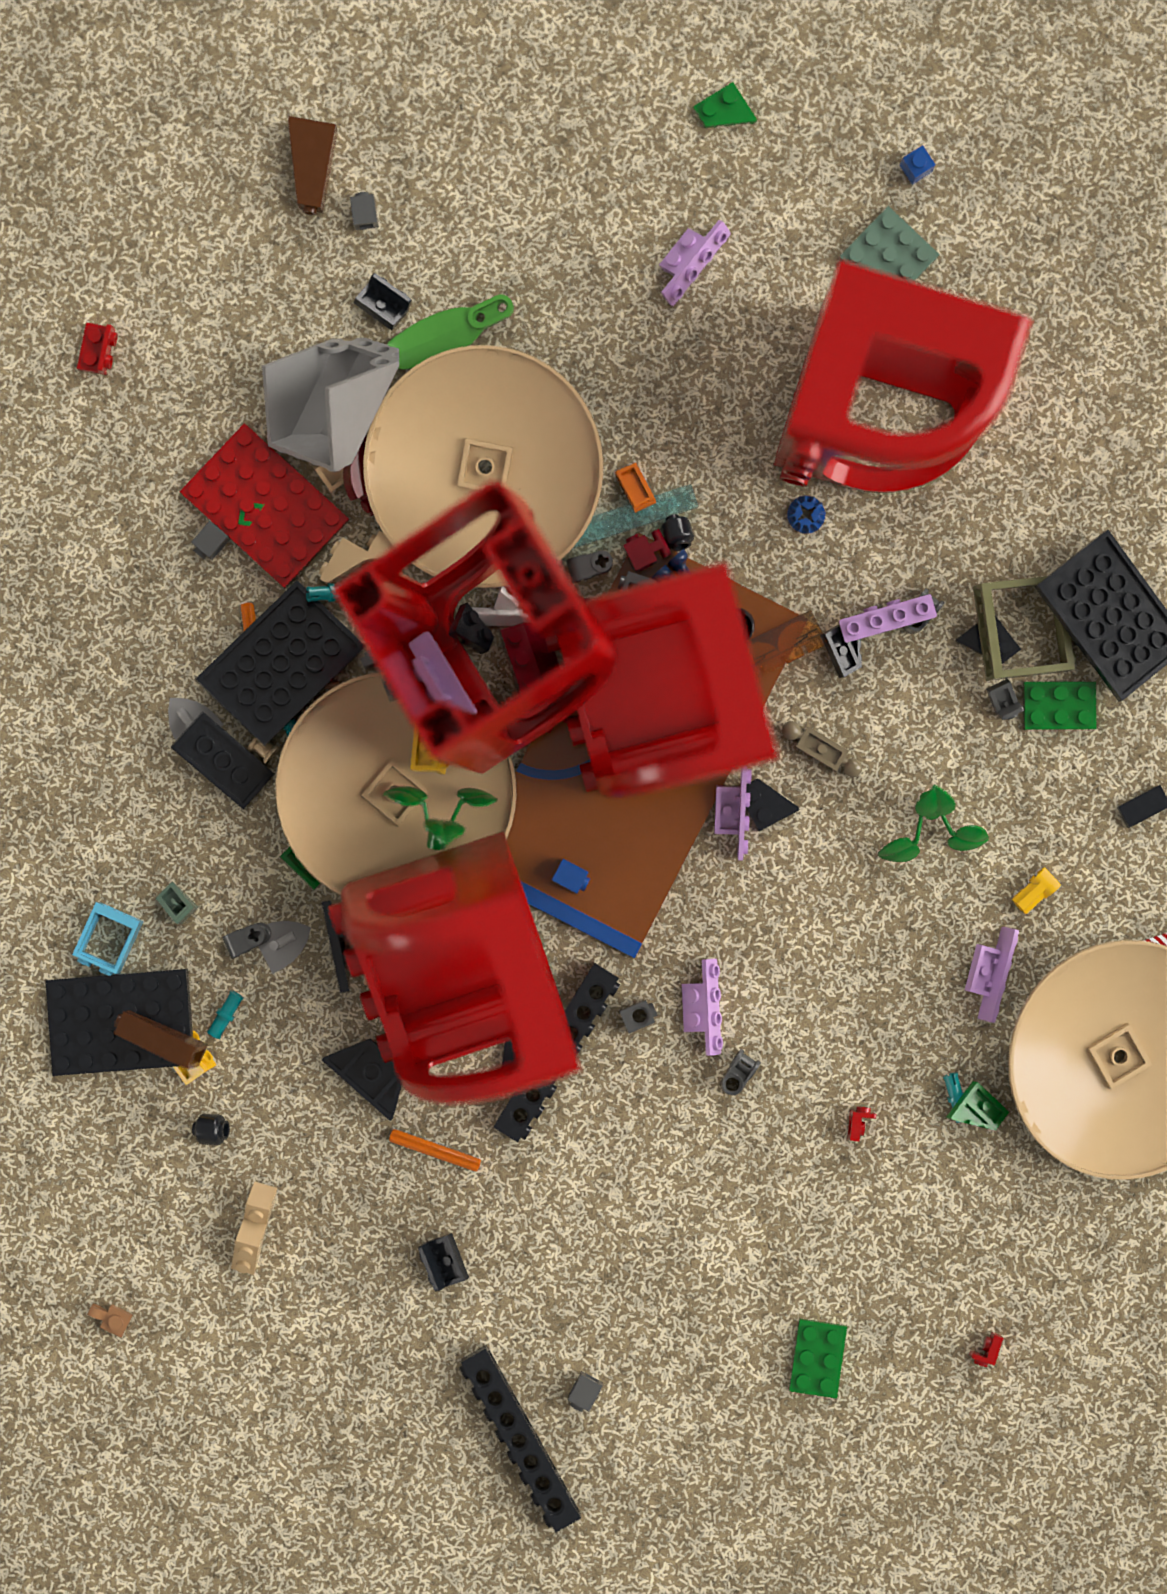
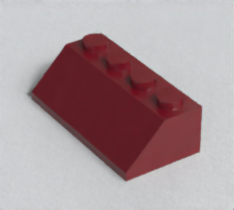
(527, 655)

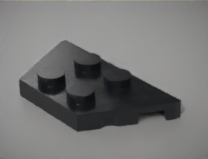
(337, 949)
(368, 1075)

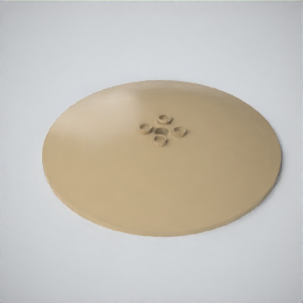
(473, 409)
(334, 782)
(1063, 1068)

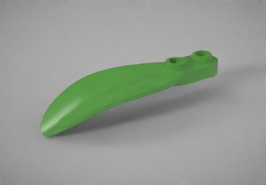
(448, 330)

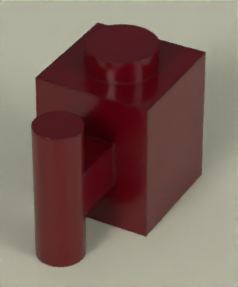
(642, 554)

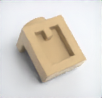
(331, 479)

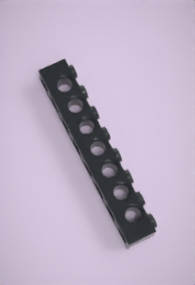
(596, 976)
(554, 1517)

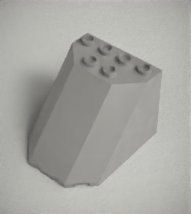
(326, 398)

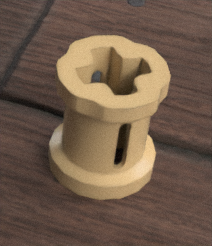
(265, 752)

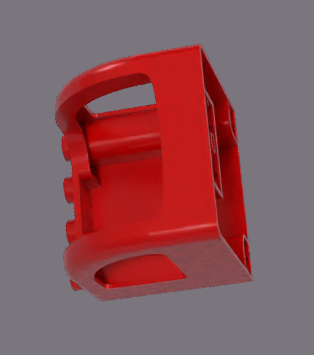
(908, 340)
(396, 610)
(681, 687)
(456, 972)

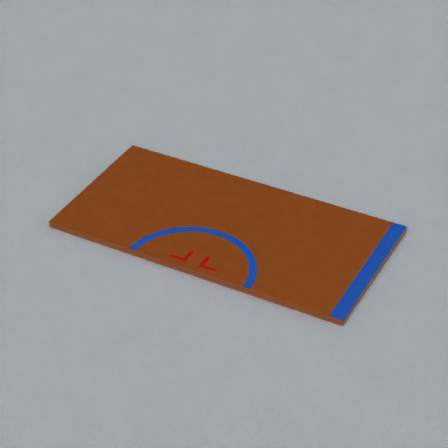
(625, 844)

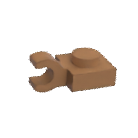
(114, 1320)

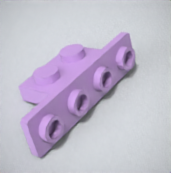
(689, 258)
(893, 616)
(437, 673)
(730, 811)
(990, 971)
(702, 1009)

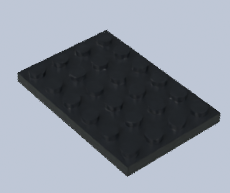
(1109, 614)
(280, 663)
(85, 1013)

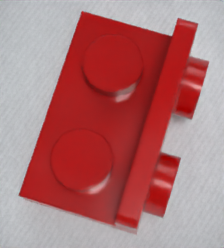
(96, 348)

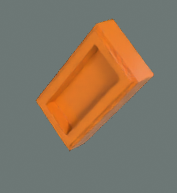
(635, 487)

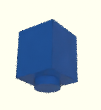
(917, 165)
(571, 876)

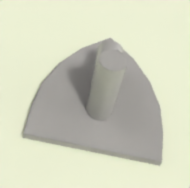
(184, 712)
(284, 944)

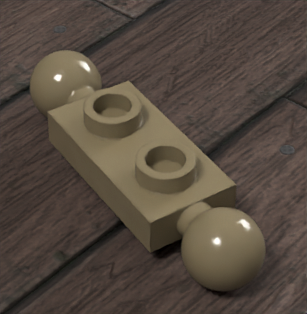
(822, 749)

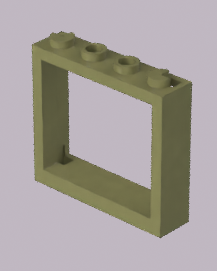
(990, 641)

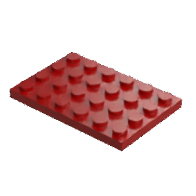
(295, 515)

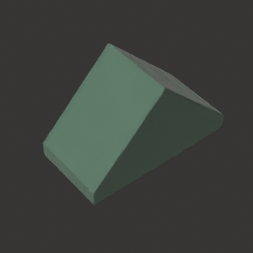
(176, 903)

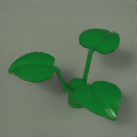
(932, 805)
(439, 831)

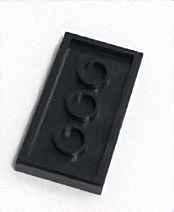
(222, 760)

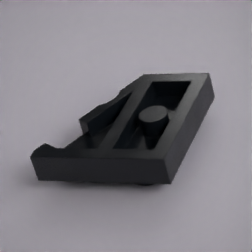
(471, 629)
(1007, 644)
(844, 656)
(767, 805)

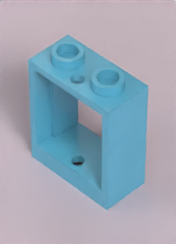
(118, 916)

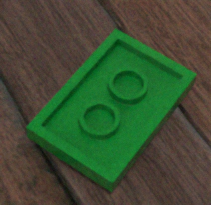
(1059, 705)
(818, 1358)

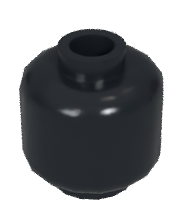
(677, 532)
(211, 1129)

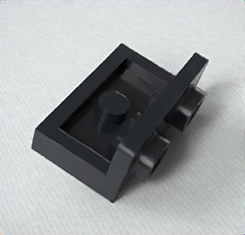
(383, 301)
(443, 1262)

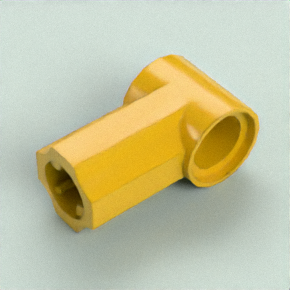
(1037, 889)

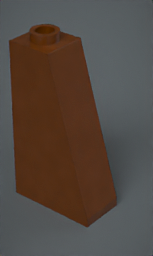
(312, 161)
(160, 1039)

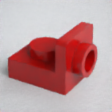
(856, 1127)
(991, 1347)

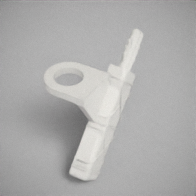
(504, 611)

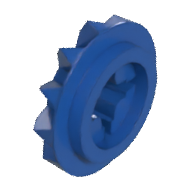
(804, 525)

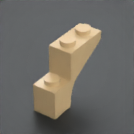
(348, 557)
(253, 1228)

